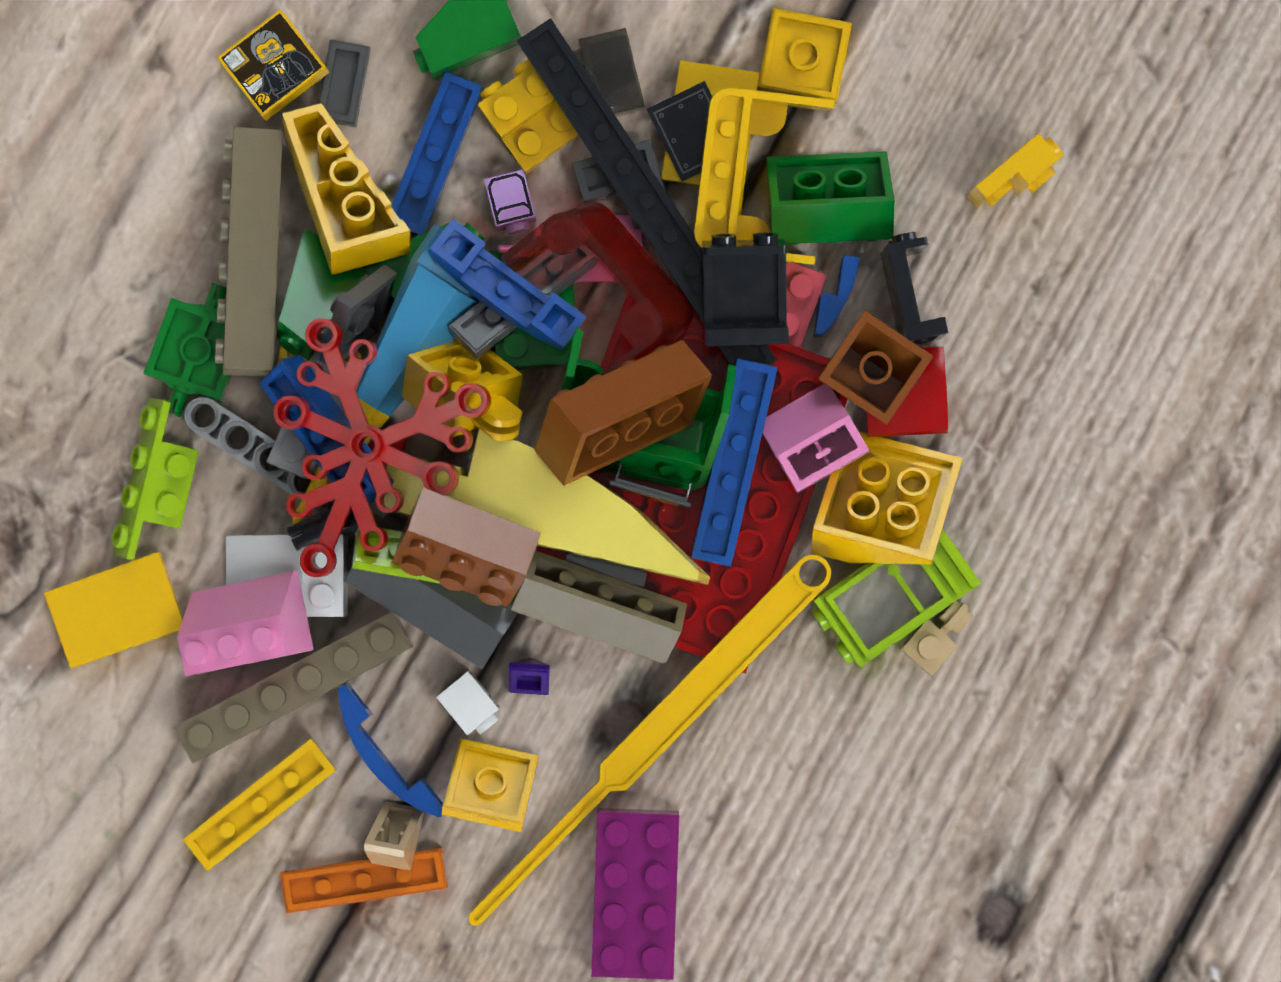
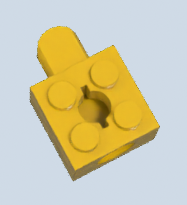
(489, 370)

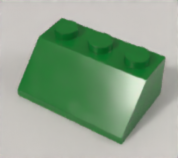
(830, 197)

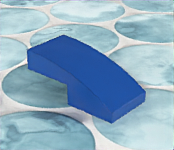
(831, 305)

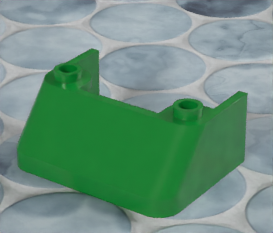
(680, 457)

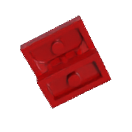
(924, 407)

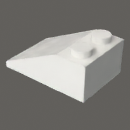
(268, 555)

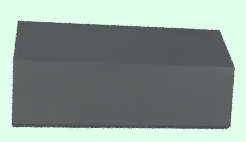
(446, 615)

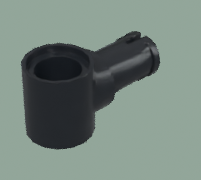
(313, 526)

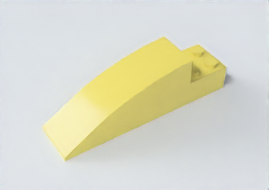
(572, 518)

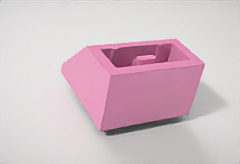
(813, 437)

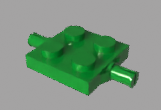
(187, 350)

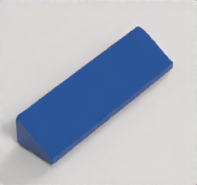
(283, 382)

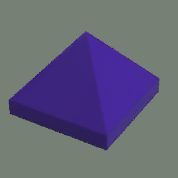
(529, 677)

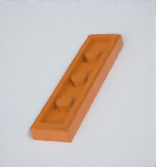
(361, 881)

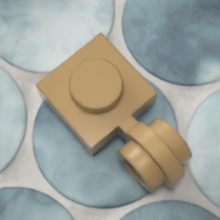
(931, 645)

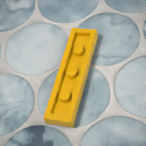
(259, 804)

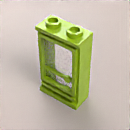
(888, 601)

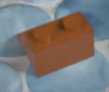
(875, 367)

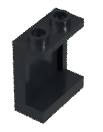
(744, 290)
(902, 291)

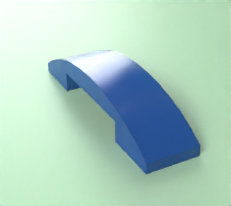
(503, 289)
(356, 712)

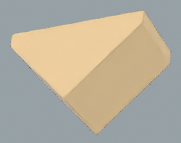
(394, 836)

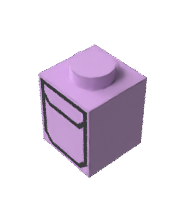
(510, 202)

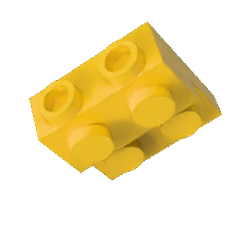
(526, 117)
(1024, 169)

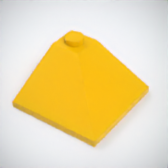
(886, 505)

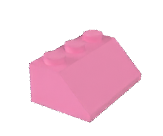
(244, 624)

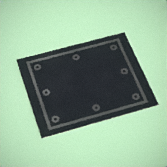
(682, 127)

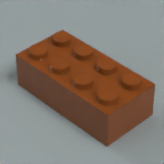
(622, 411)

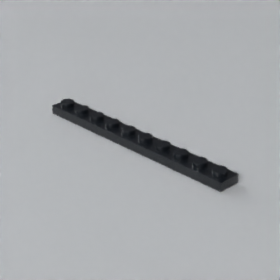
(625, 169)

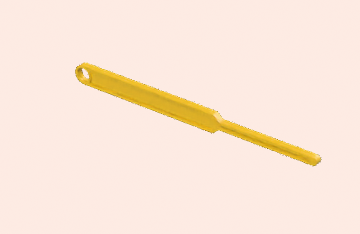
(672, 715)

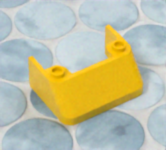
(731, 121)

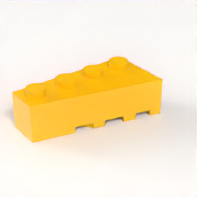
(344, 202)

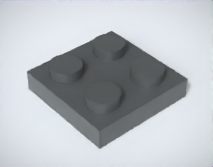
(361, 309)

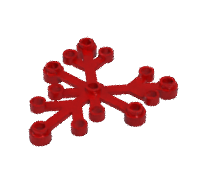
(348, 491)

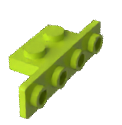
(157, 481)

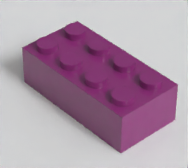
(635, 893)

